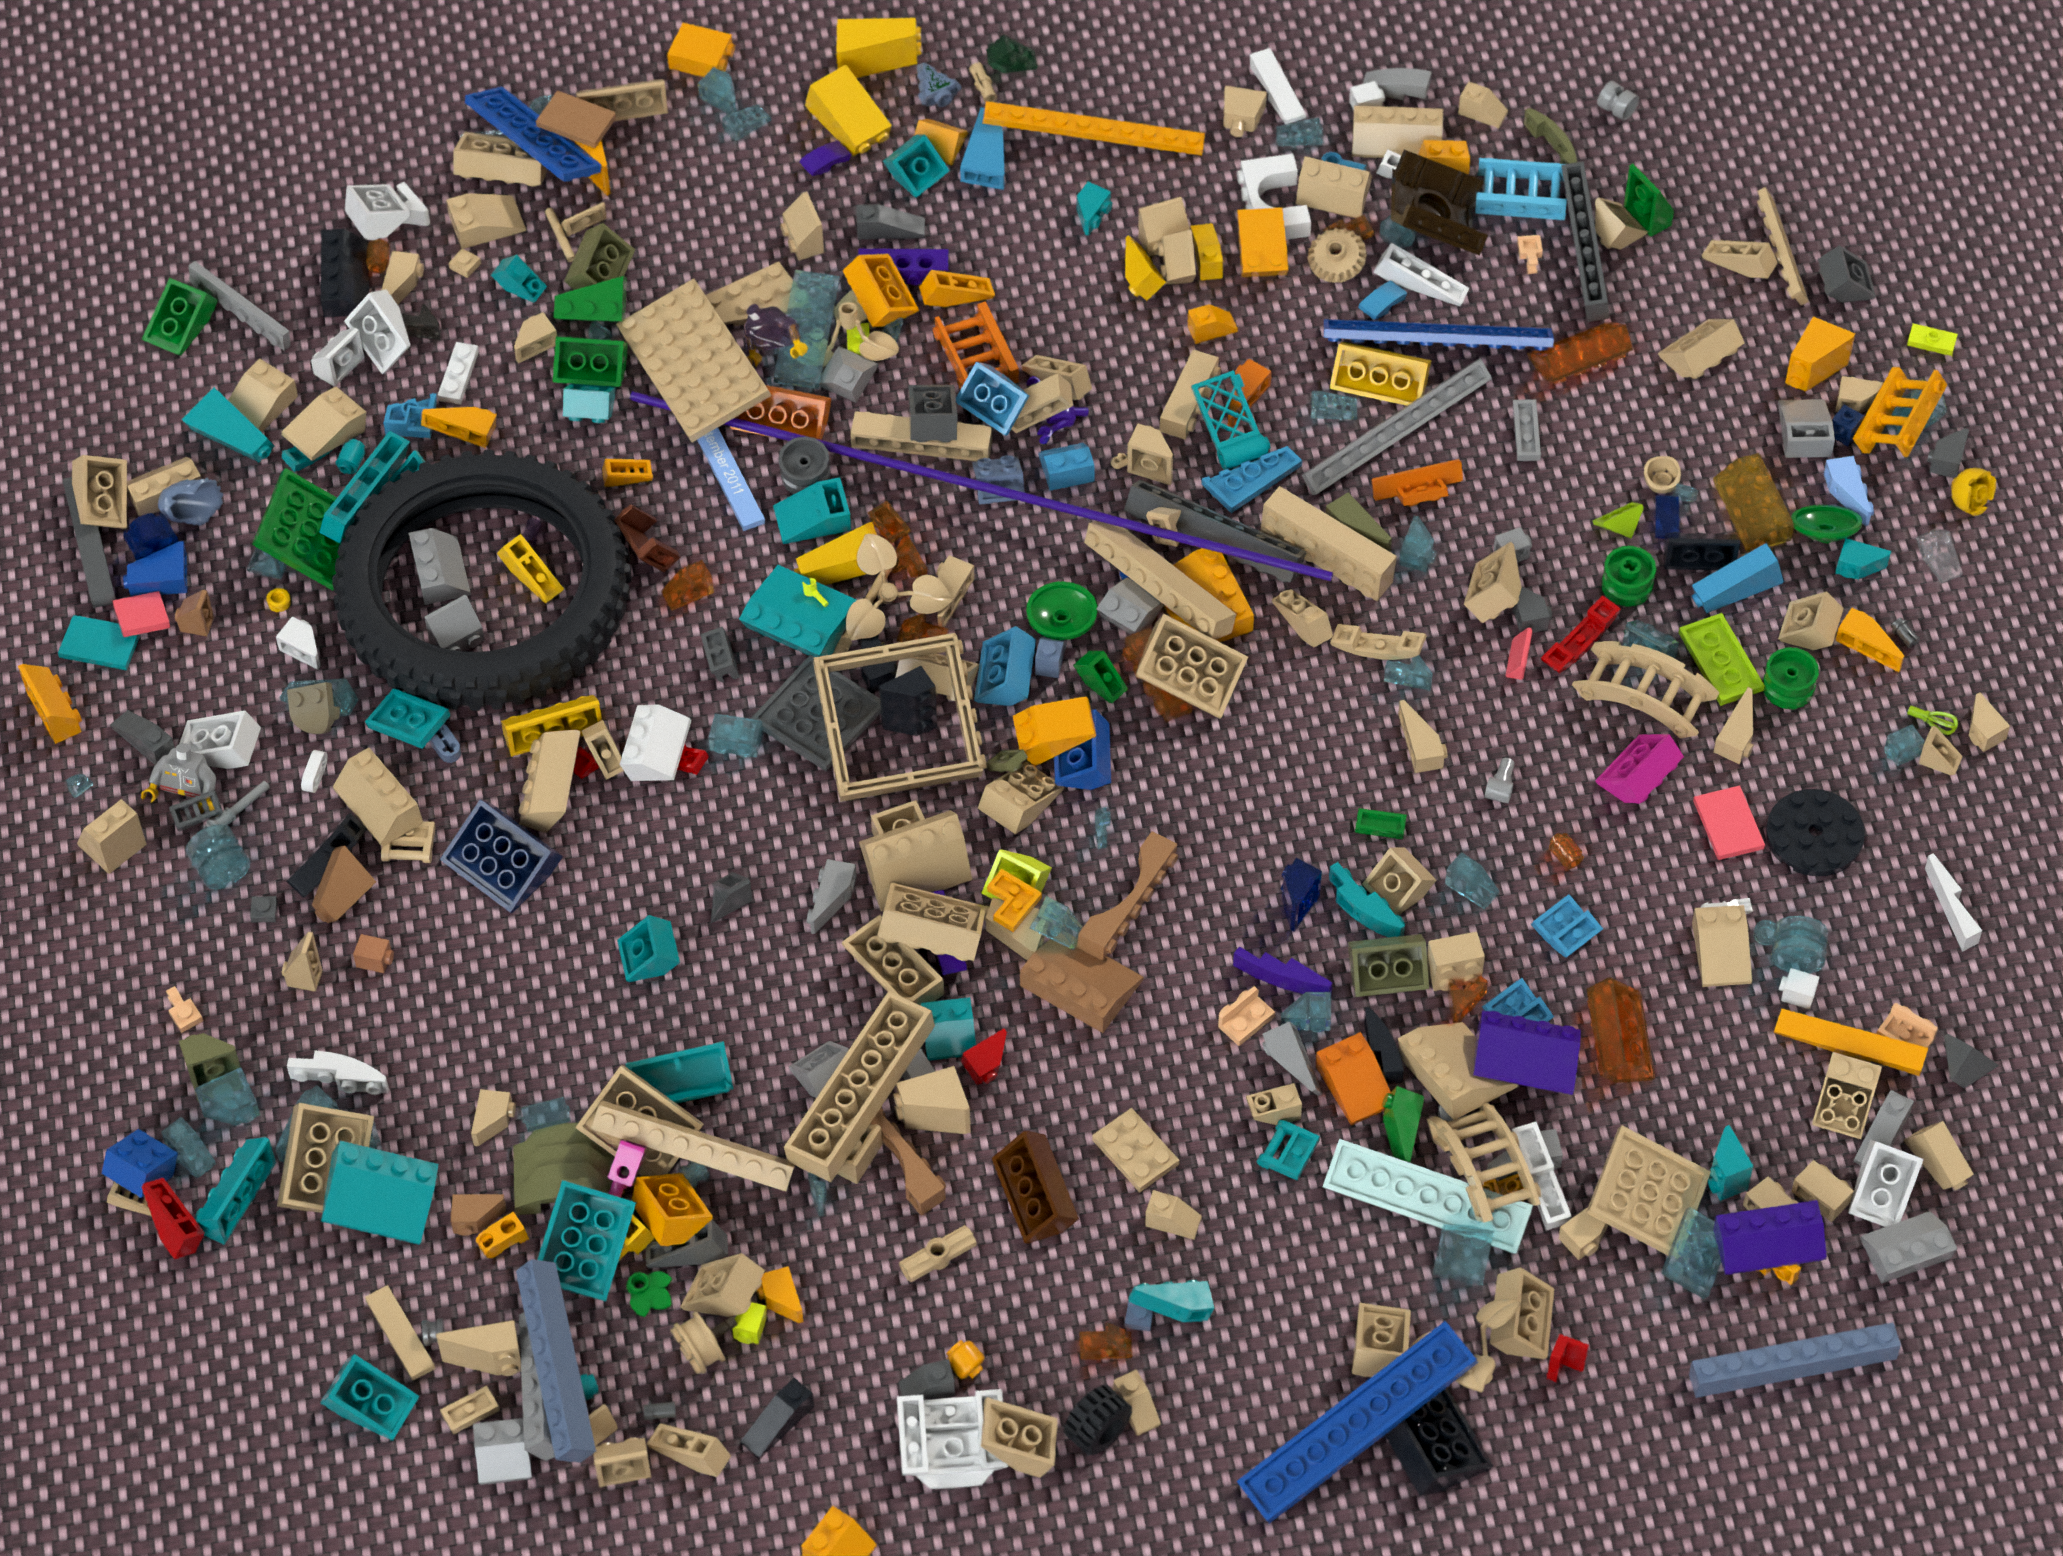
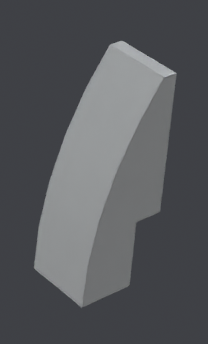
(1401, 82)

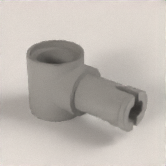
(1501, 786)

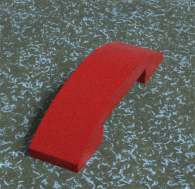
(1583, 636)

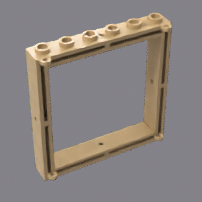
(881, 654)

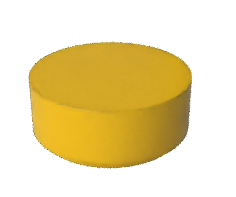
(278, 600)

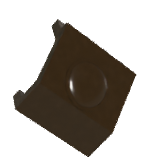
(1436, 201)

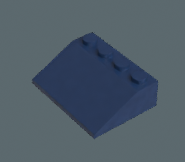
(500, 856)

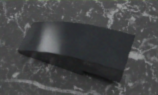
(1383, 1047)

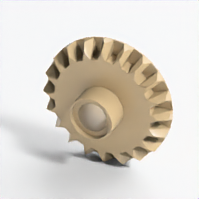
(1339, 266)

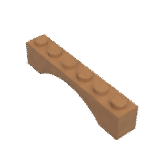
(1102, 930)
(921, 1185)

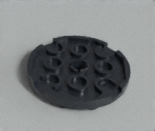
(1809, 854)

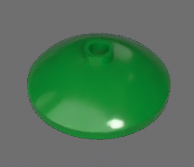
(1826, 522)
(1061, 602)

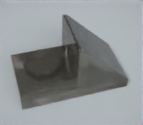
(424, 326)

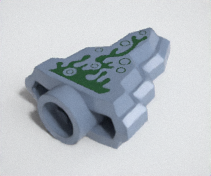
(935, 86)

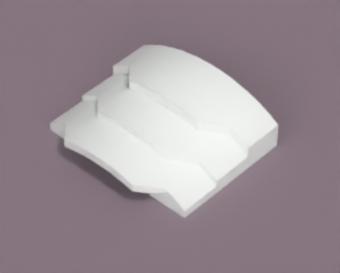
(944, 1440)

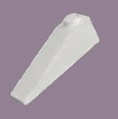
(1419, 276)

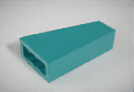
(226, 425)

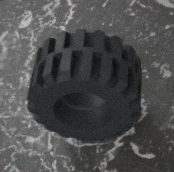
(1097, 1420)

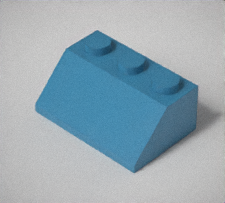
(1005, 668)

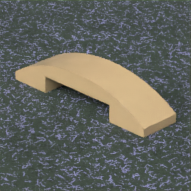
(1377, 646)

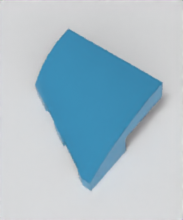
(405, 417)

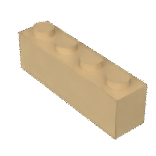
(1182, 409)

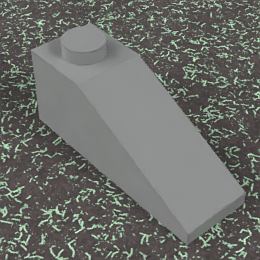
(1287, 1049)
(1887, 1122)

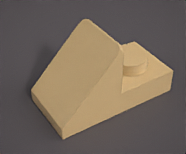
(1166, 519)

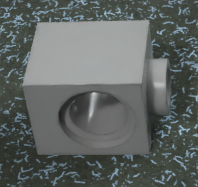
(1521, 542)

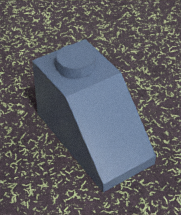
(1049, 657)

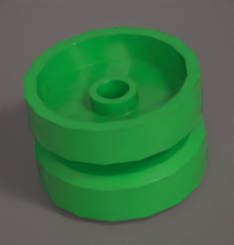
(1628, 576)
(1790, 678)

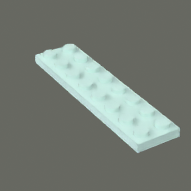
(1419, 1193)

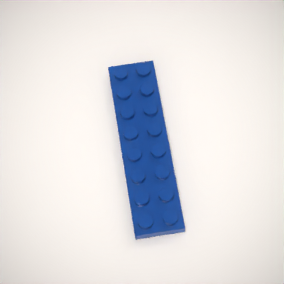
(519, 125)

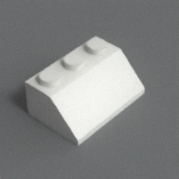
(375, 210)
(654, 743)

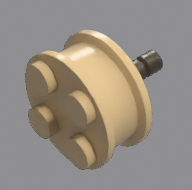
(700, 1341)

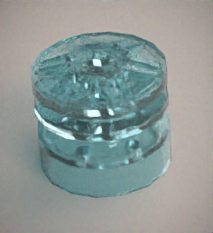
(217, 856)

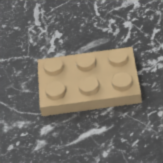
(1135, 1150)

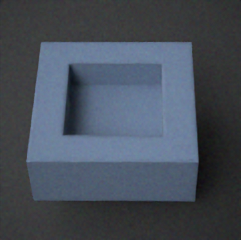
(1138, 1317)

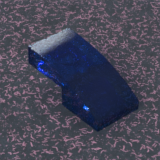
(1666, 515)

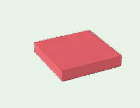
(141, 614)

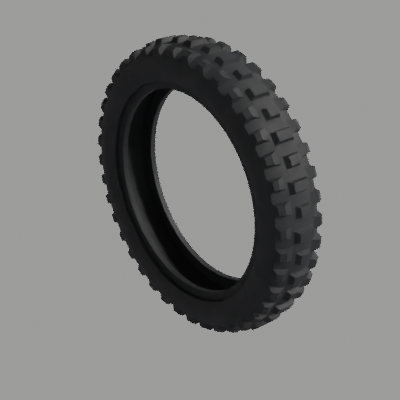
(498, 674)

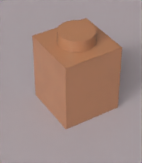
(373, 953)

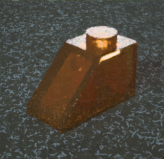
(888, 522)
(688, 585)

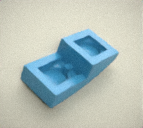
(1380, 300)

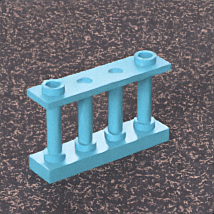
(1518, 205)

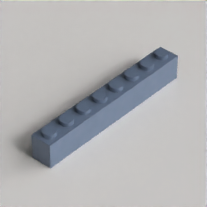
(1794, 1360)
(555, 1361)

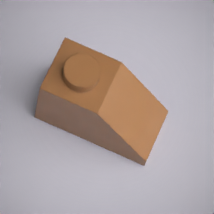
(195, 614)
(475, 1212)

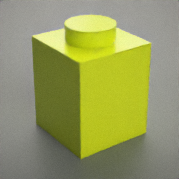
(750, 1324)

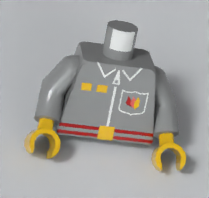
(182, 774)

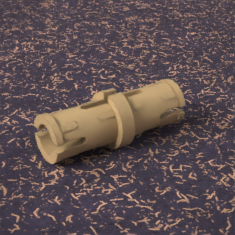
(983, 82)

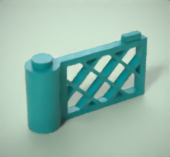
(1246, 445)

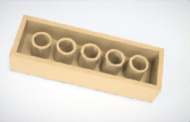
(1329, 543)

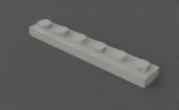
(239, 305)

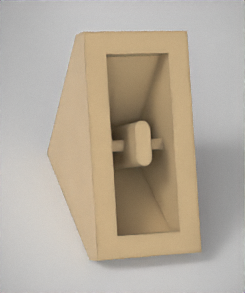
(1940, 753)

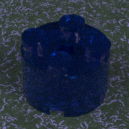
(149, 535)

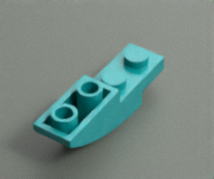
(1366, 909)

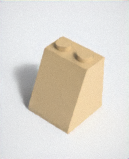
(113, 837)
(933, 1103)

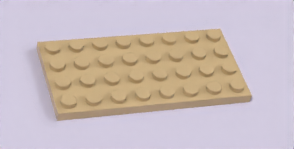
(693, 360)

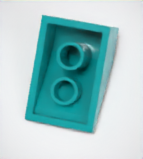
(369, 1398)

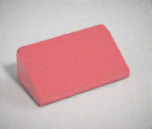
(1519, 655)

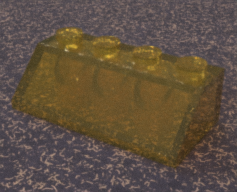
(1754, 503)

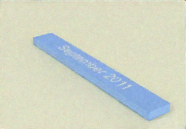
(731, 480)

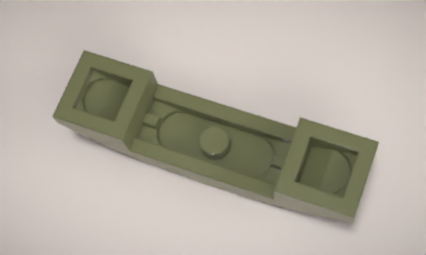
(1541, 125)

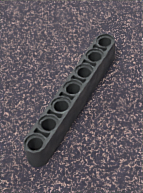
(91, 554)

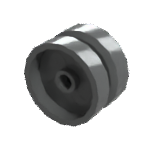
(803, 463)

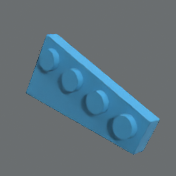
(1246, 482)

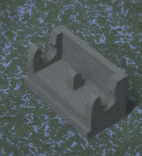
(719, 654)

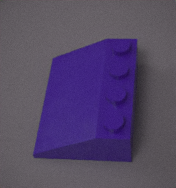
(1527, 1052)

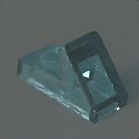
(1413, 675)

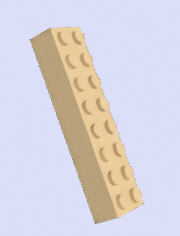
(859, 1086)

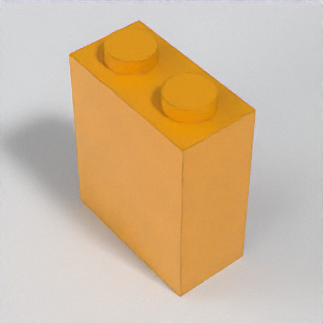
(699, 50)

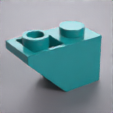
(1092, 205)
(518, 278)

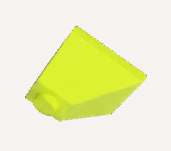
(1022, 867)

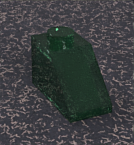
(1010, 56)

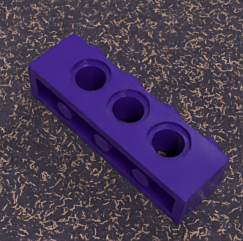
(914, 263)

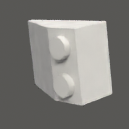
(380, 329)
(223, 739)
(1884, 1184)

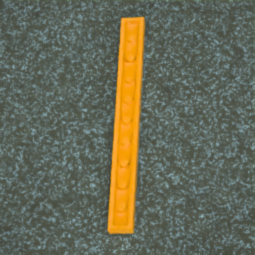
(1093, 128)

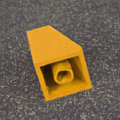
(1819, 354)

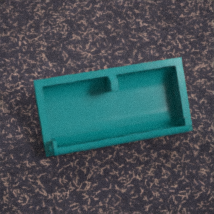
(687, 1073)

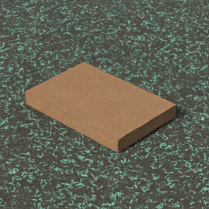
(576, 119)

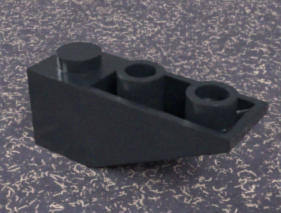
(876, 674)

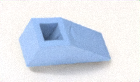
(1845, 484)

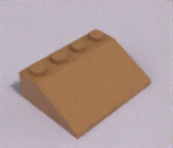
(1079, 983)

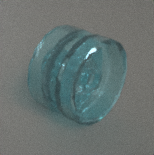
(1799, 944)

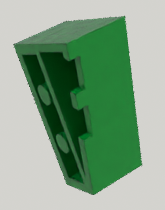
(594, 303)

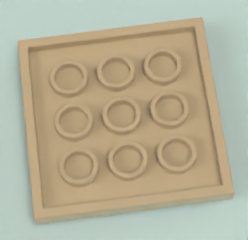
(1646, 1189)

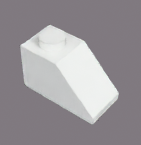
(299, 642)

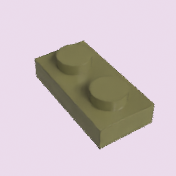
(1007, 760)

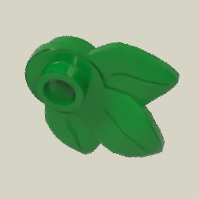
(651, 1295)

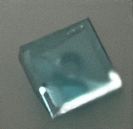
(228, 1099)

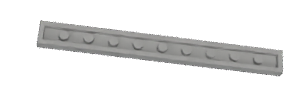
(1396, 427)

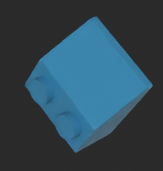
(1067, 466)

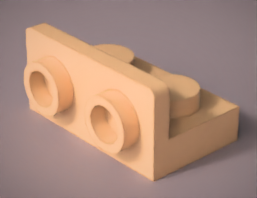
(1245, 1016)

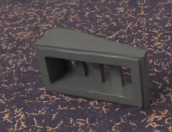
(182, 825)

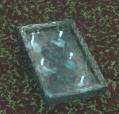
(1693, 1254)

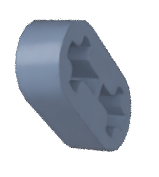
(447, 740)

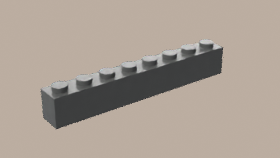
(1585, 242)
(1213, 526)

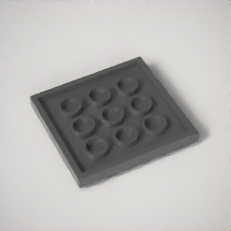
(797, 719)

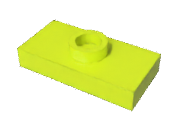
(1932, 339)

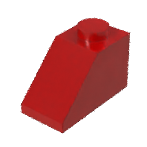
(985, 1058)

